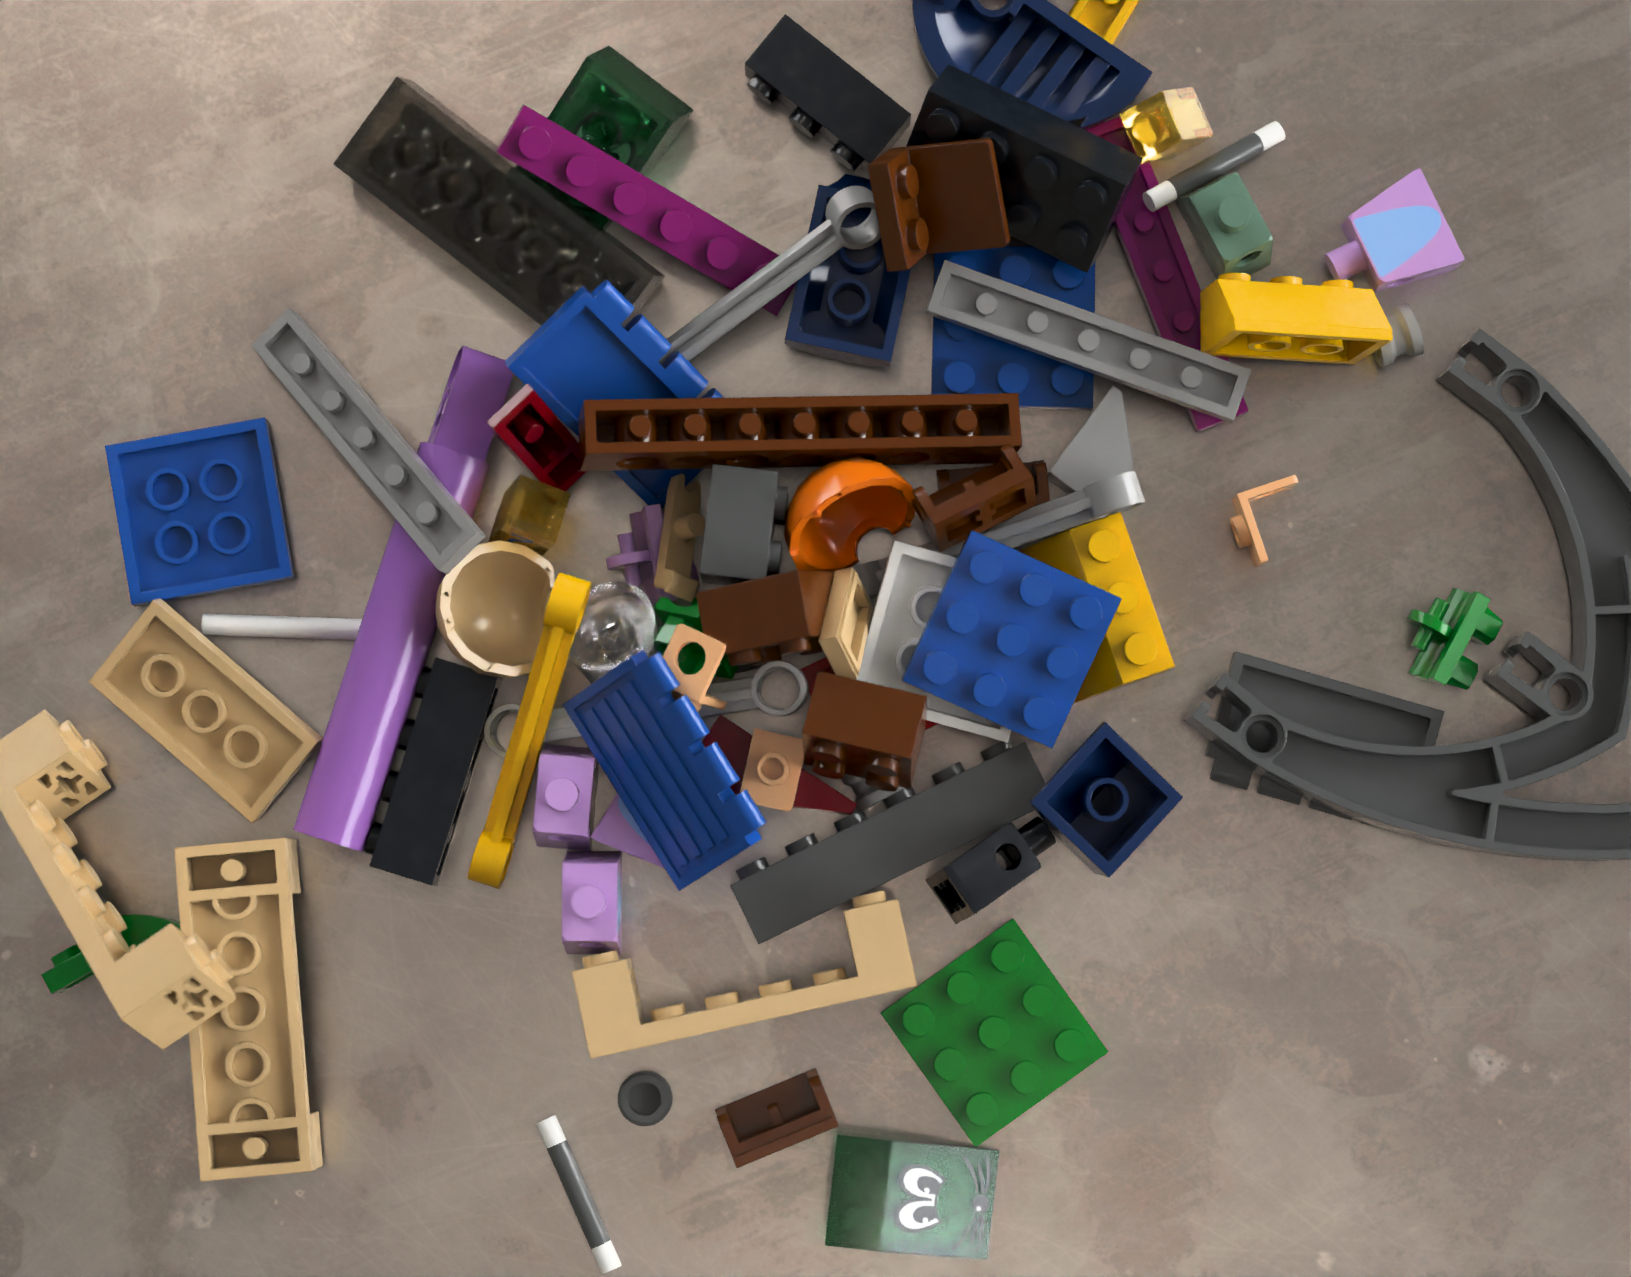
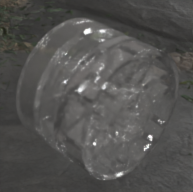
(614, 628)

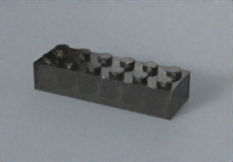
(486, 207)

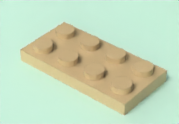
(205, 710)

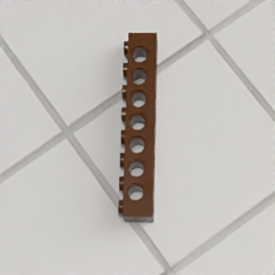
(796, 431)

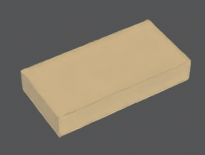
(846, 623)

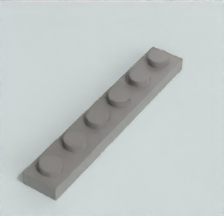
(1088, 341)
(368, 441)

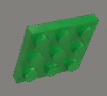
(994, 1032)

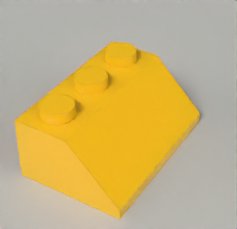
(1291, 320)
(1134, 640)

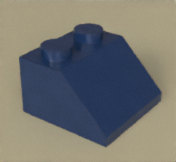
(1104, 801)

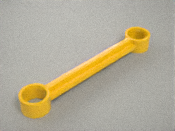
(560, 624)

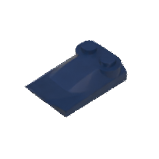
(850, 300)

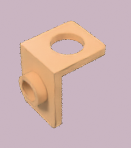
(1244, 524)
(696, 684)
(773, 769)

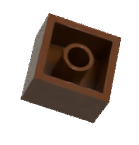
(767, 616)
(864, 731)

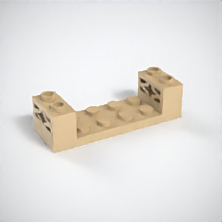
(154, 987)
(616, 1019)
(252, 1052)

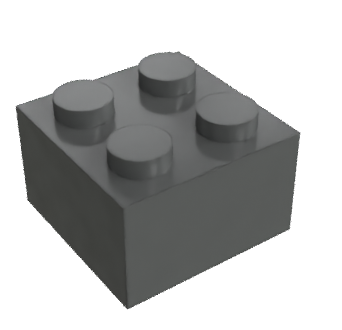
(741, 525)

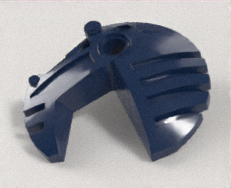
(1031, 54)

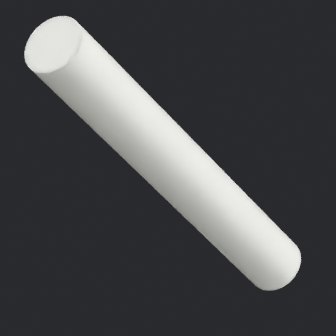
(280, 626)

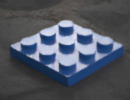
(983, 365)
(199, 511)
(1011, 638)

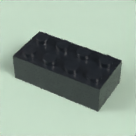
(1054, 177)

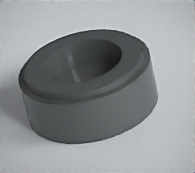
(645, 1098)

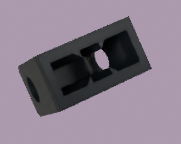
(976, 877)

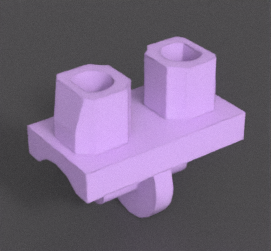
(641, 550)

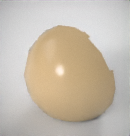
(495, 607)

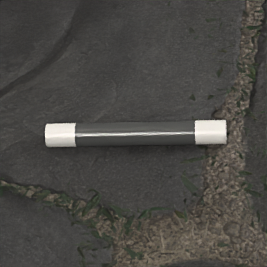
(1213, 166)
(578, 1194)

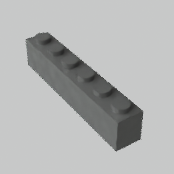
(888, 843)

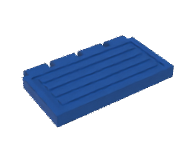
(593, 357)
(662, 768)

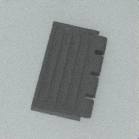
(1320, 705)

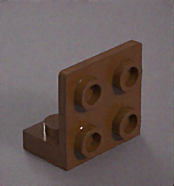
(938, 200)

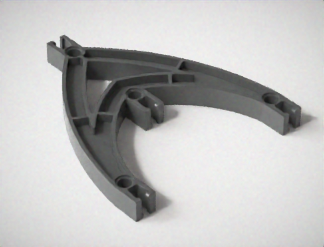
(1457, 789)

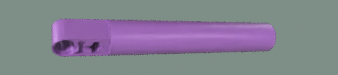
(399, 621)

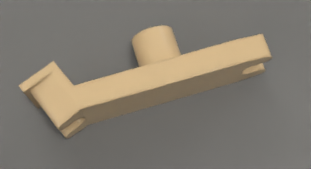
(679, 530)

